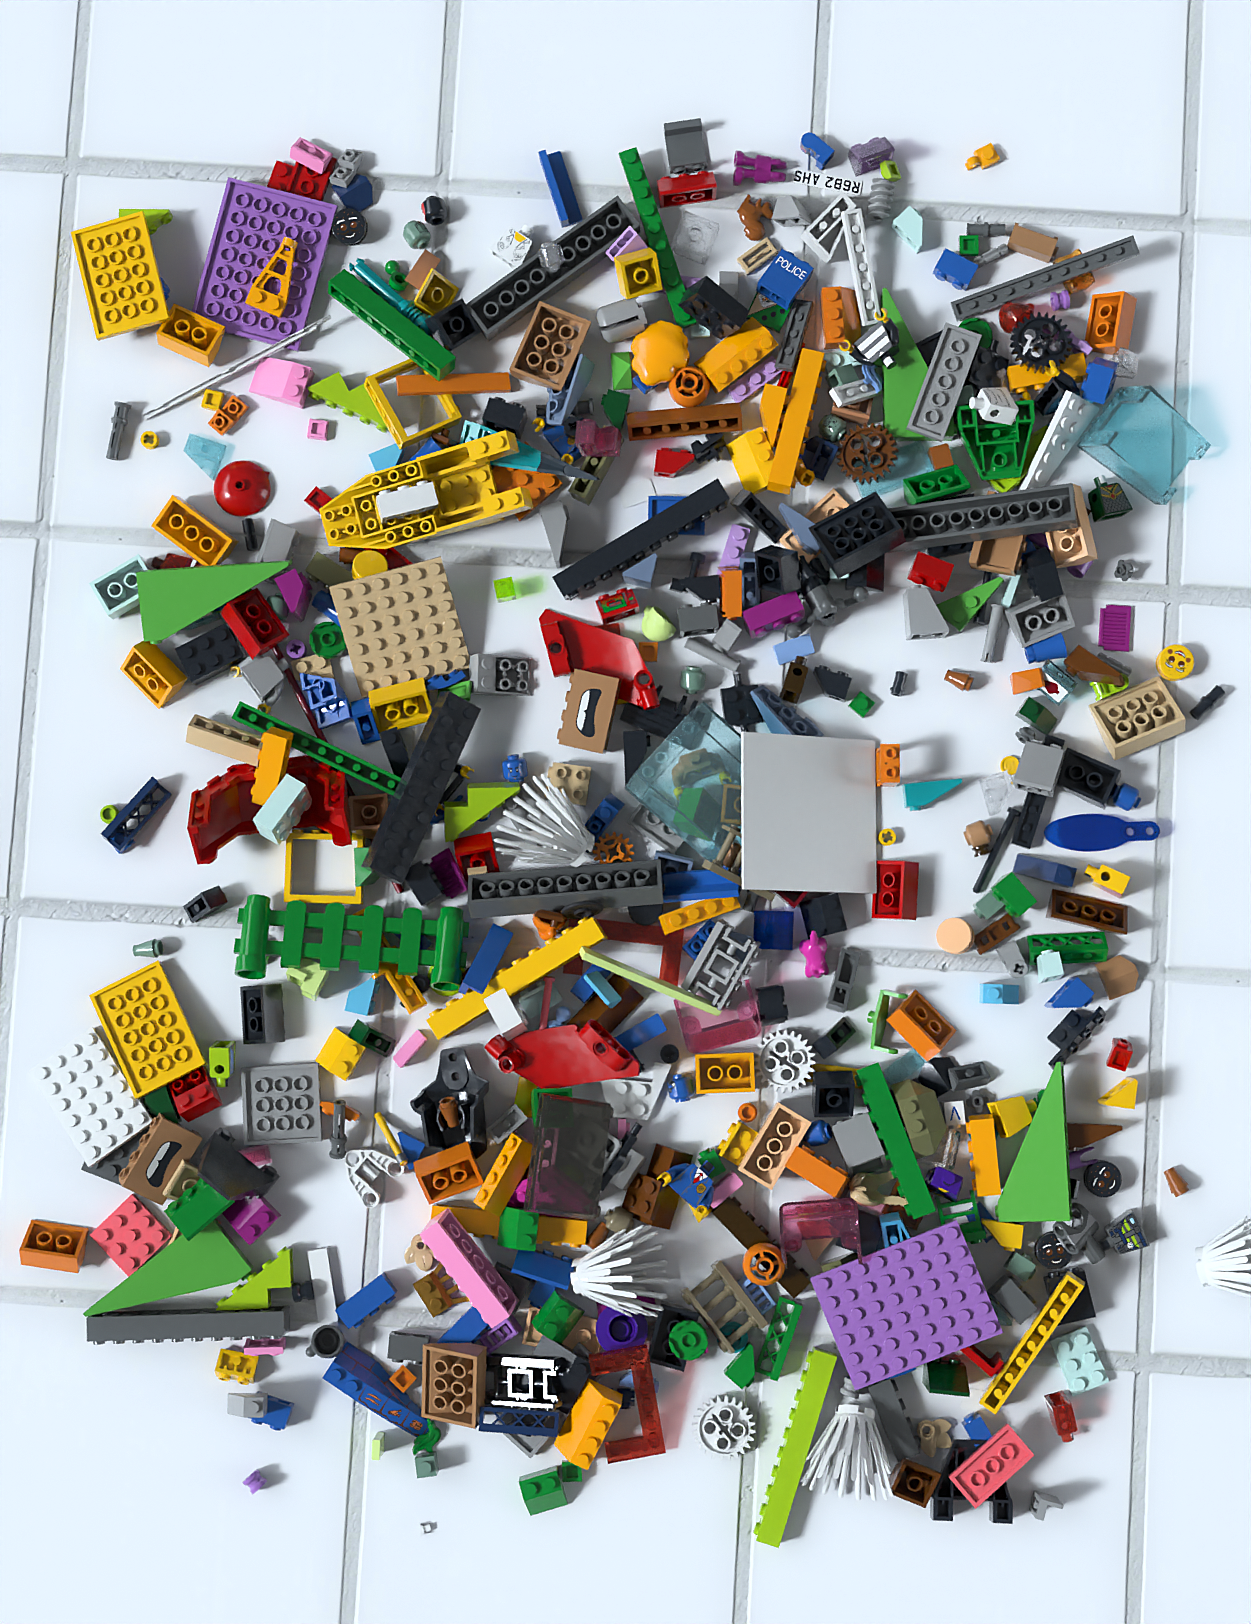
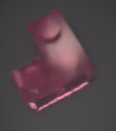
(597, 441)

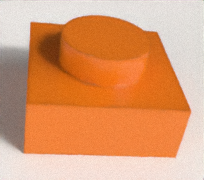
(648, 651)
(402, 1378)

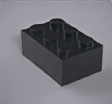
(713, 308)
(210, 654)

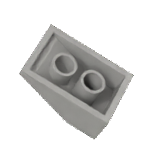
(555, 523)

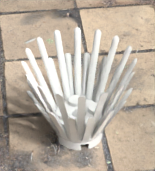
(563, 842)
(1226, 1254)
(596, 1274)
(850, 1433)

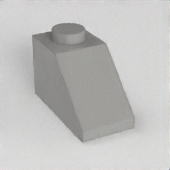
(790, 212)
(729, 282)
(726, 636)
(247, 1404)

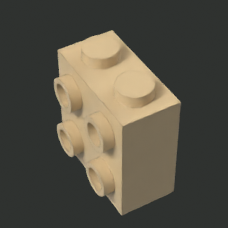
(573, 780)

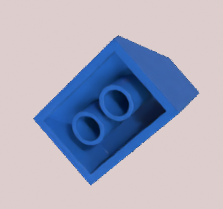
(544, 1267)

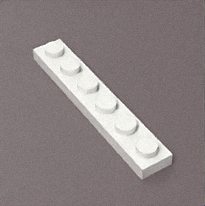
(861, 266)

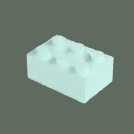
(118, 588)
(283, 809)

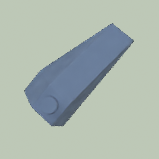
(563, 402)
(781, 718)

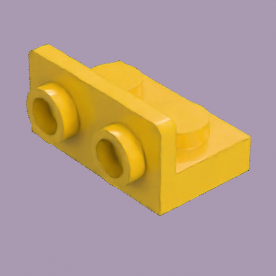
(737, 1143)
(236, 1366)

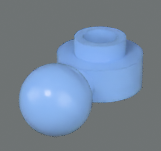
(562, 1015)

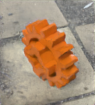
(604, 848)

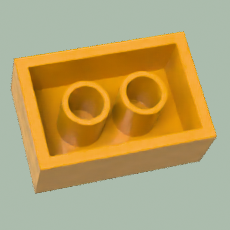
(724, 1072)

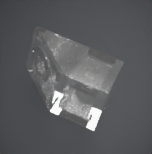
(1127, 363)

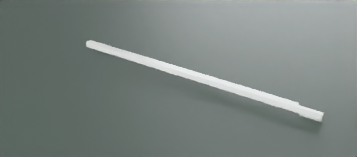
(234, 369)

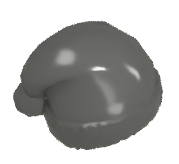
(326, 1342)

